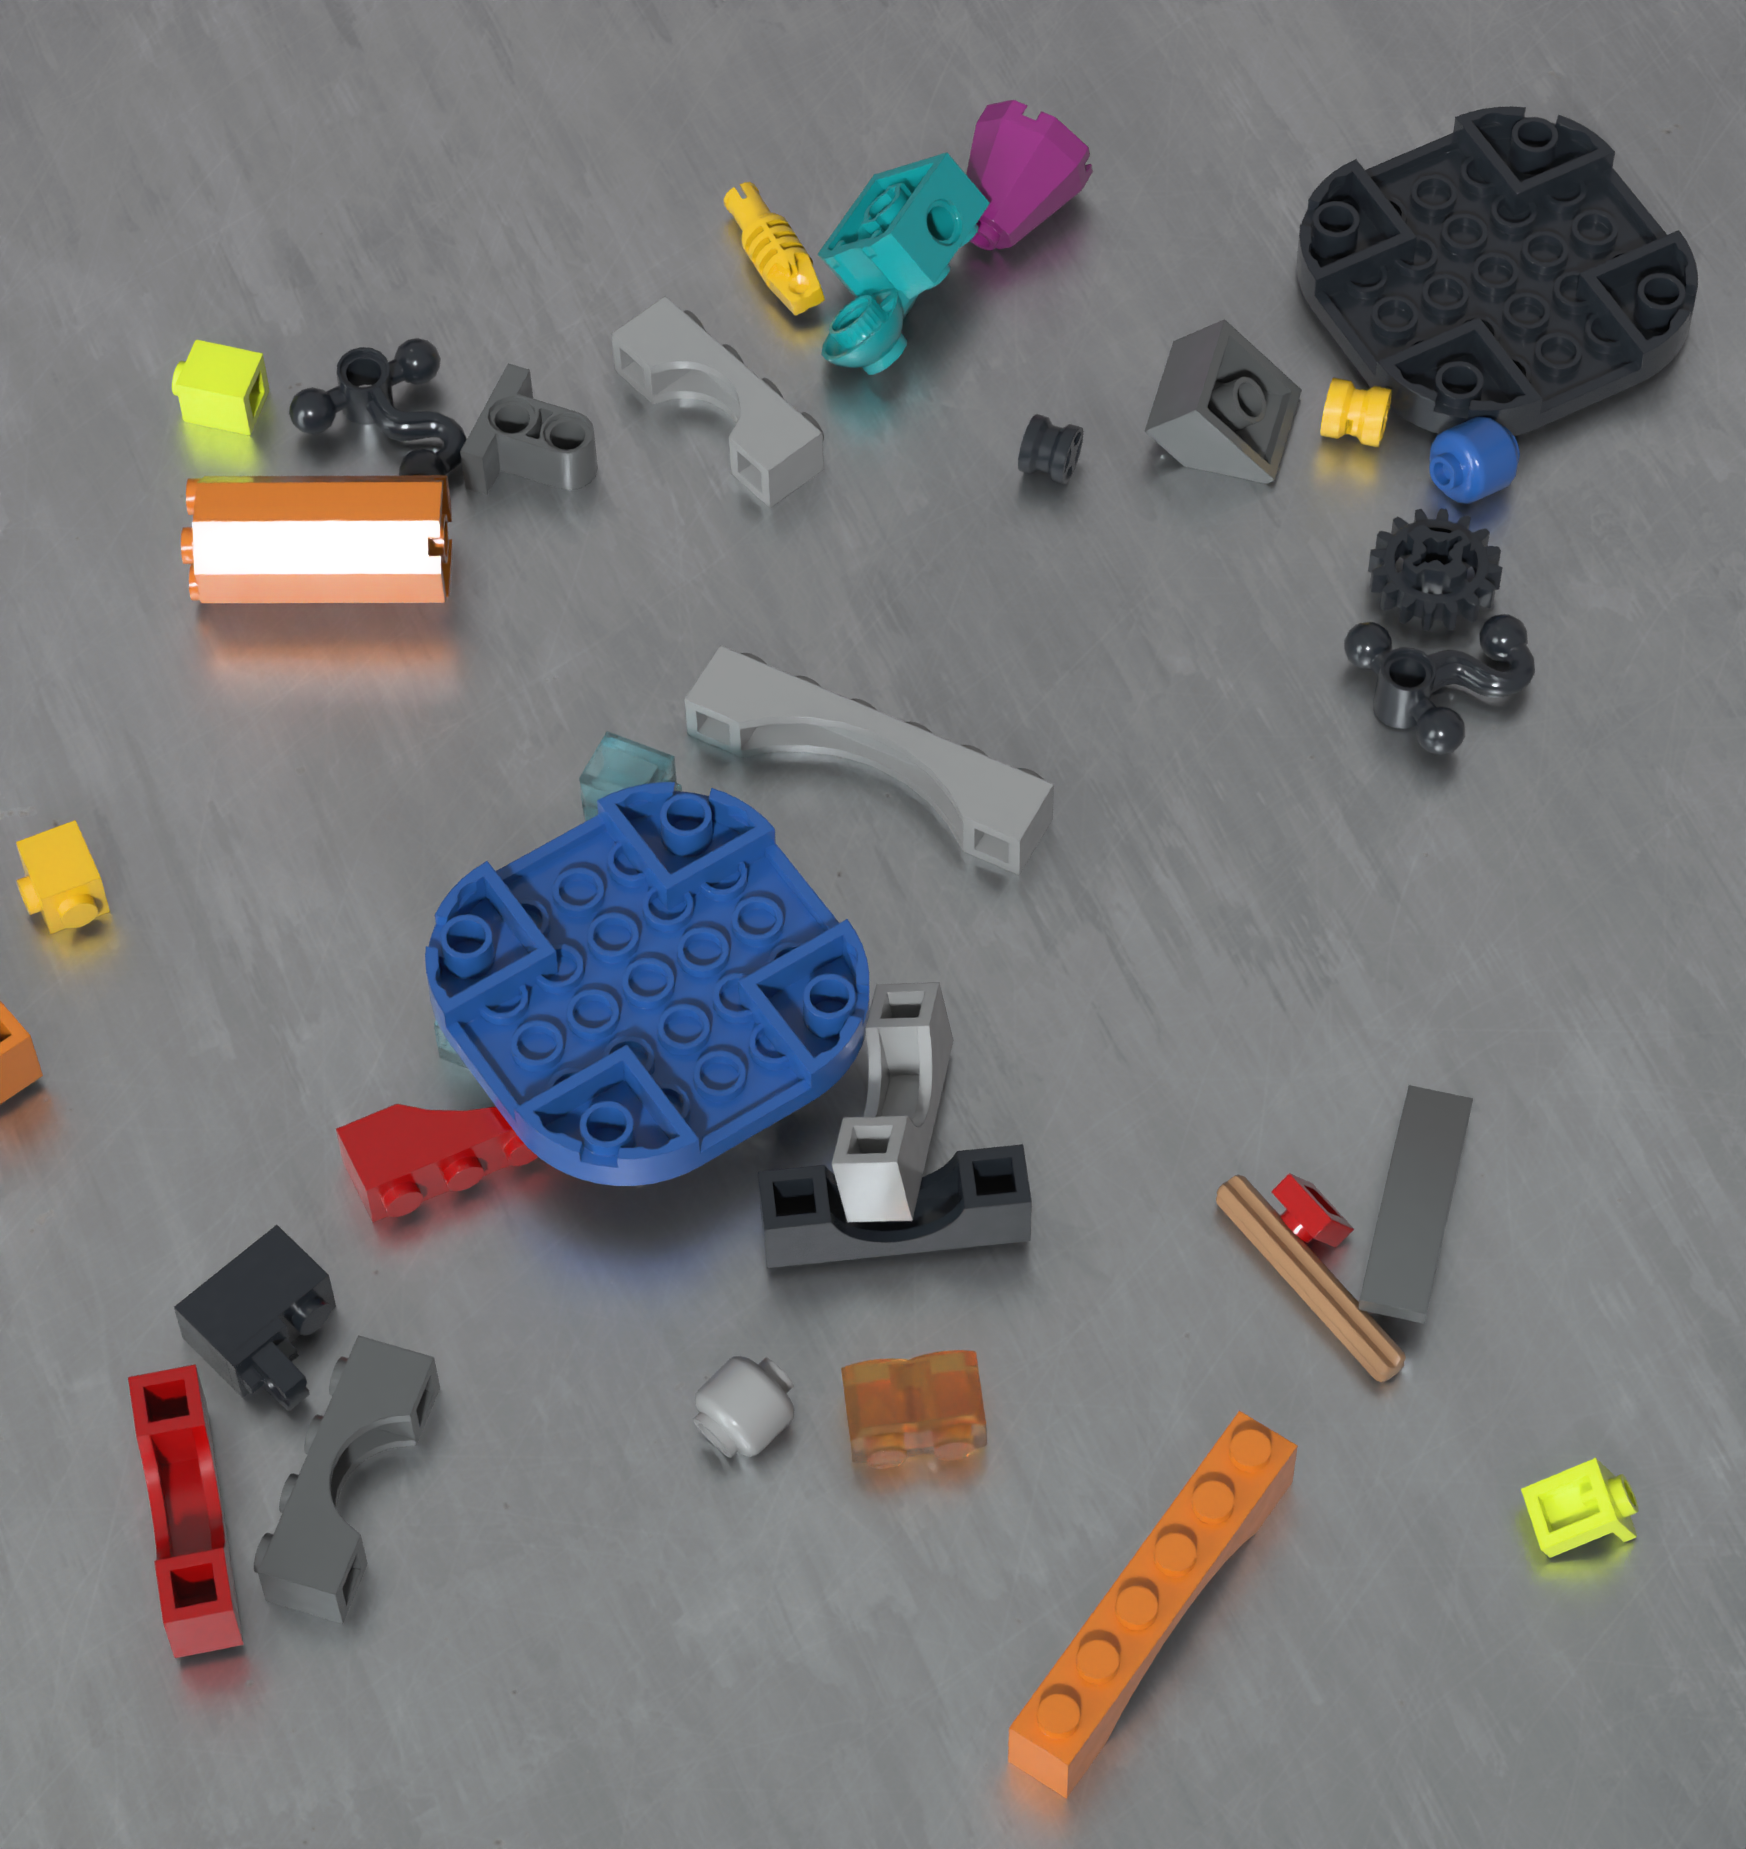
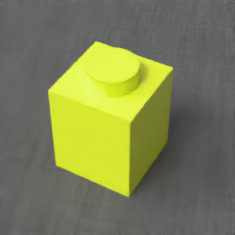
(221, 387)

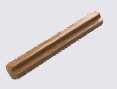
(1310, 1278)

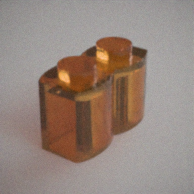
(914, 1408)

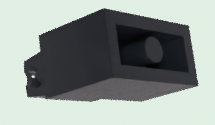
(254, 1312)

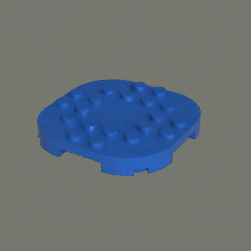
(648, 986)

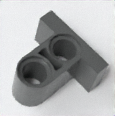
(528, 439)

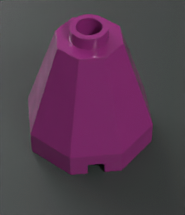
(1023, 171)

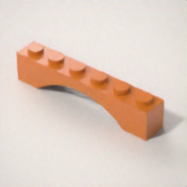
(1104, 1663)

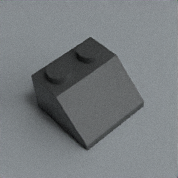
(1223, 406)

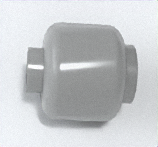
(744, 1406)

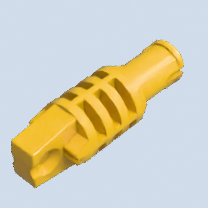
(775, 250)

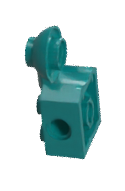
(893, 249)

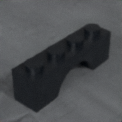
(967, 1203)

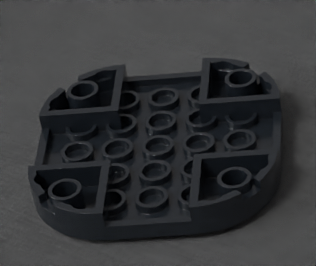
(1496, 274)

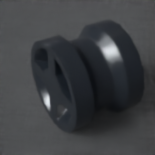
(1050, 449)

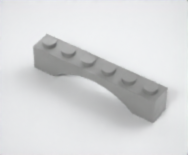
(763, 710)

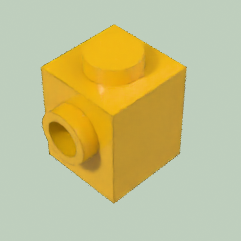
(61, 878)

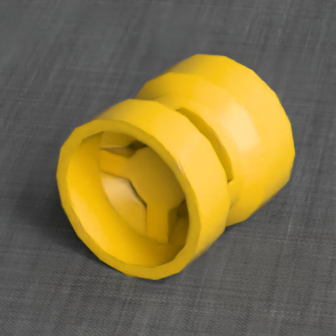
(1356, 412)

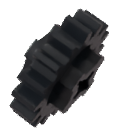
(1435, 569)

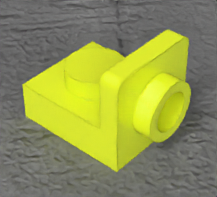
(1580, 1507)

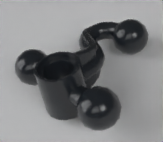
(415, 363)
(1411, 676)

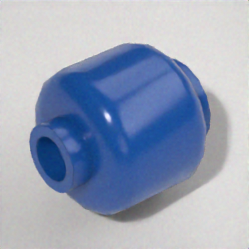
(1474, 460)

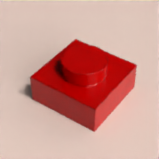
(1309, 1212)

